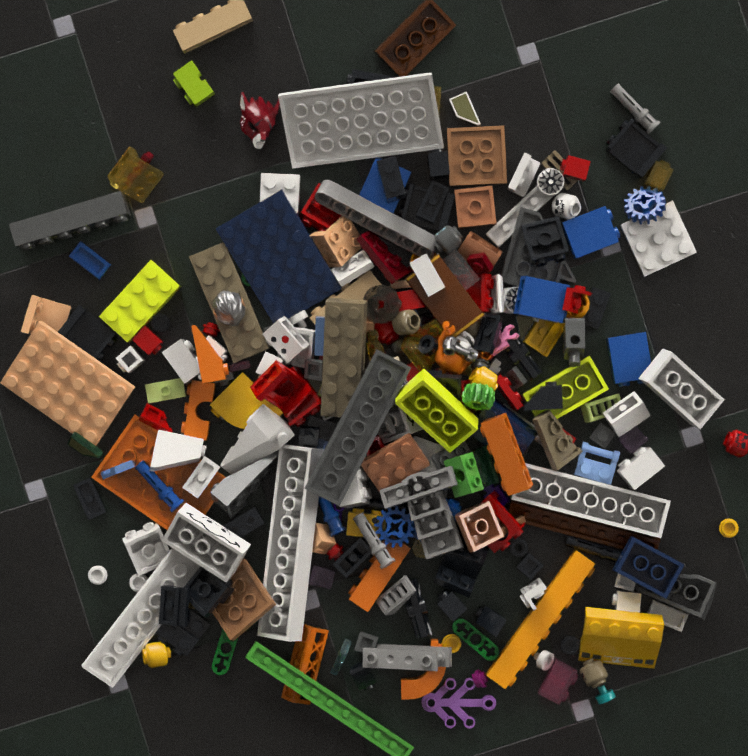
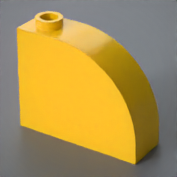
(239, 402)

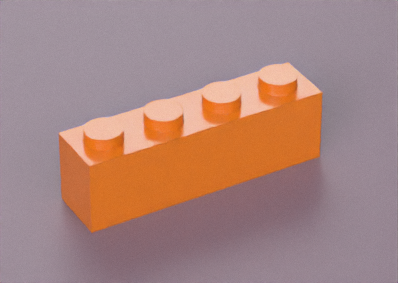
(506, 453)
(375, 579)

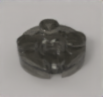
(391, 304)

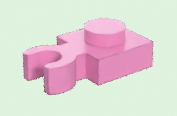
(503, 337)

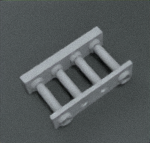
(407, 657)

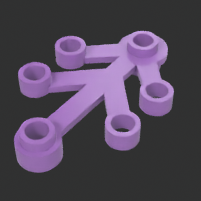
(456, 703)

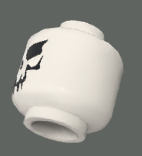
(566, 206)

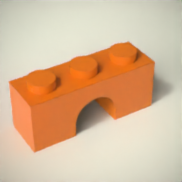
(198, 393)

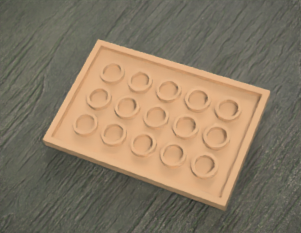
(67, 384)

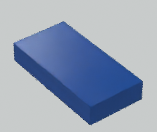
(89, 260)

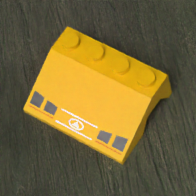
(621, 637)

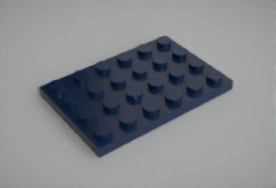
(278, 257)

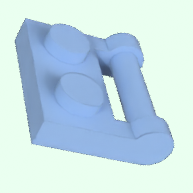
(593, 469)

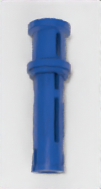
(165, 493)
(331, 517)

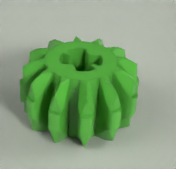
(478, 396)

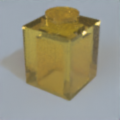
(659, 175)

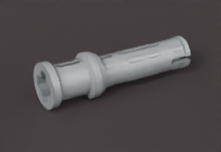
(641, 115)
(378, 548)

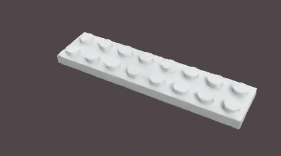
(137, 621)

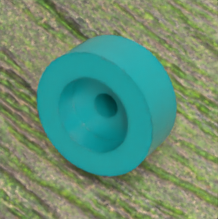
(605, 695)

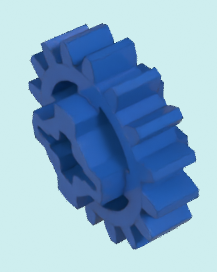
(645, 205)
(389, 519)

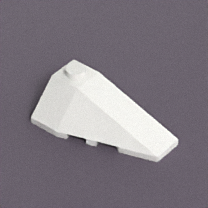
(261, 437)

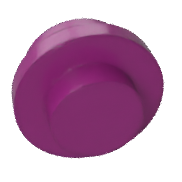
(480, 679)

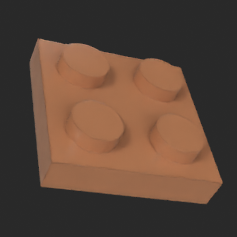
(475, 207)

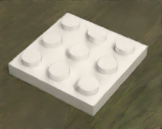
(659, 242)

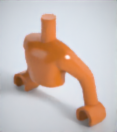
(456, 363)

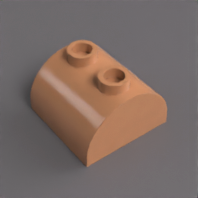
(475, 244)
(479, 526)

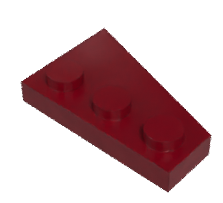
(388, 263)

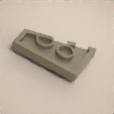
(554, 440)

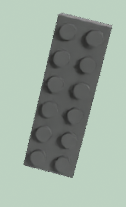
(70, 220)

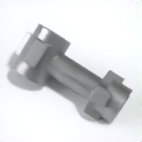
(451, 347)

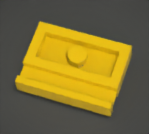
(544, 336)

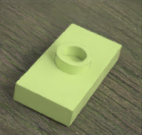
(165, 390)

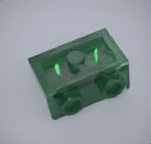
(485, 466)

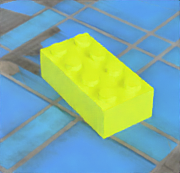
(140, 301)
(578, 387)
(436, 410)

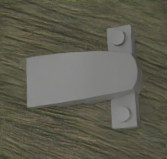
(428, 509)

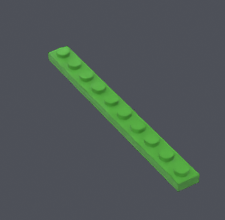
(328, 701)

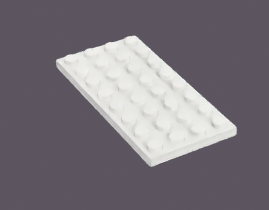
(361, 120)

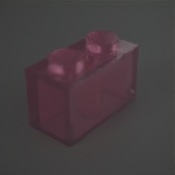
(558, 681)

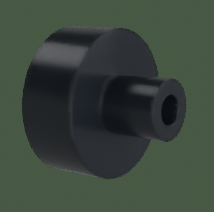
(428, 345)

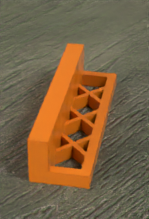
(301, 659)

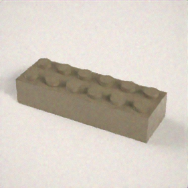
(218, 273)
(342, 353)

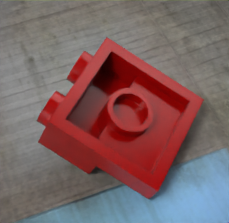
(317, 215)

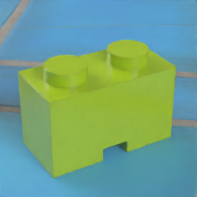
(196, 90)

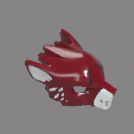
(260, 115)

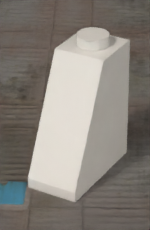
(175, 450)

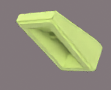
(586, 410)

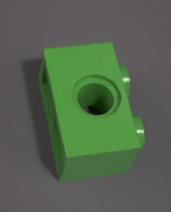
(466, 474)

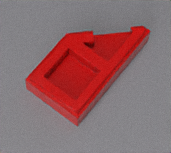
(154, 418)

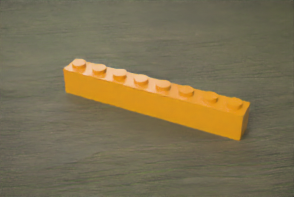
(538, 622)

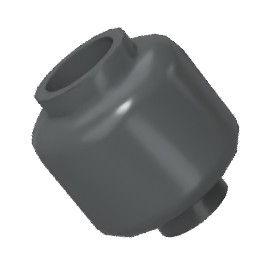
(448, 239)

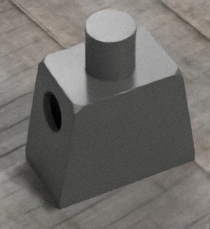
(574, 340)

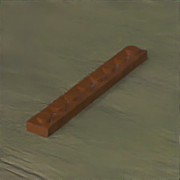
(577, 526)

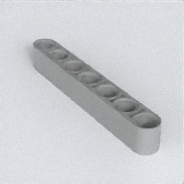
(375, 219)

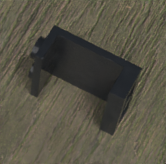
(88, 333)

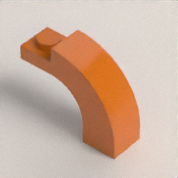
(424, 684)

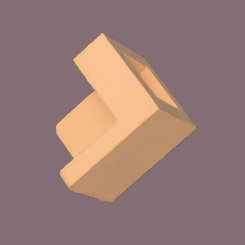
(322, 539)

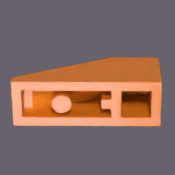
(210, 363)

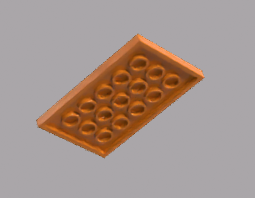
(138, 444)

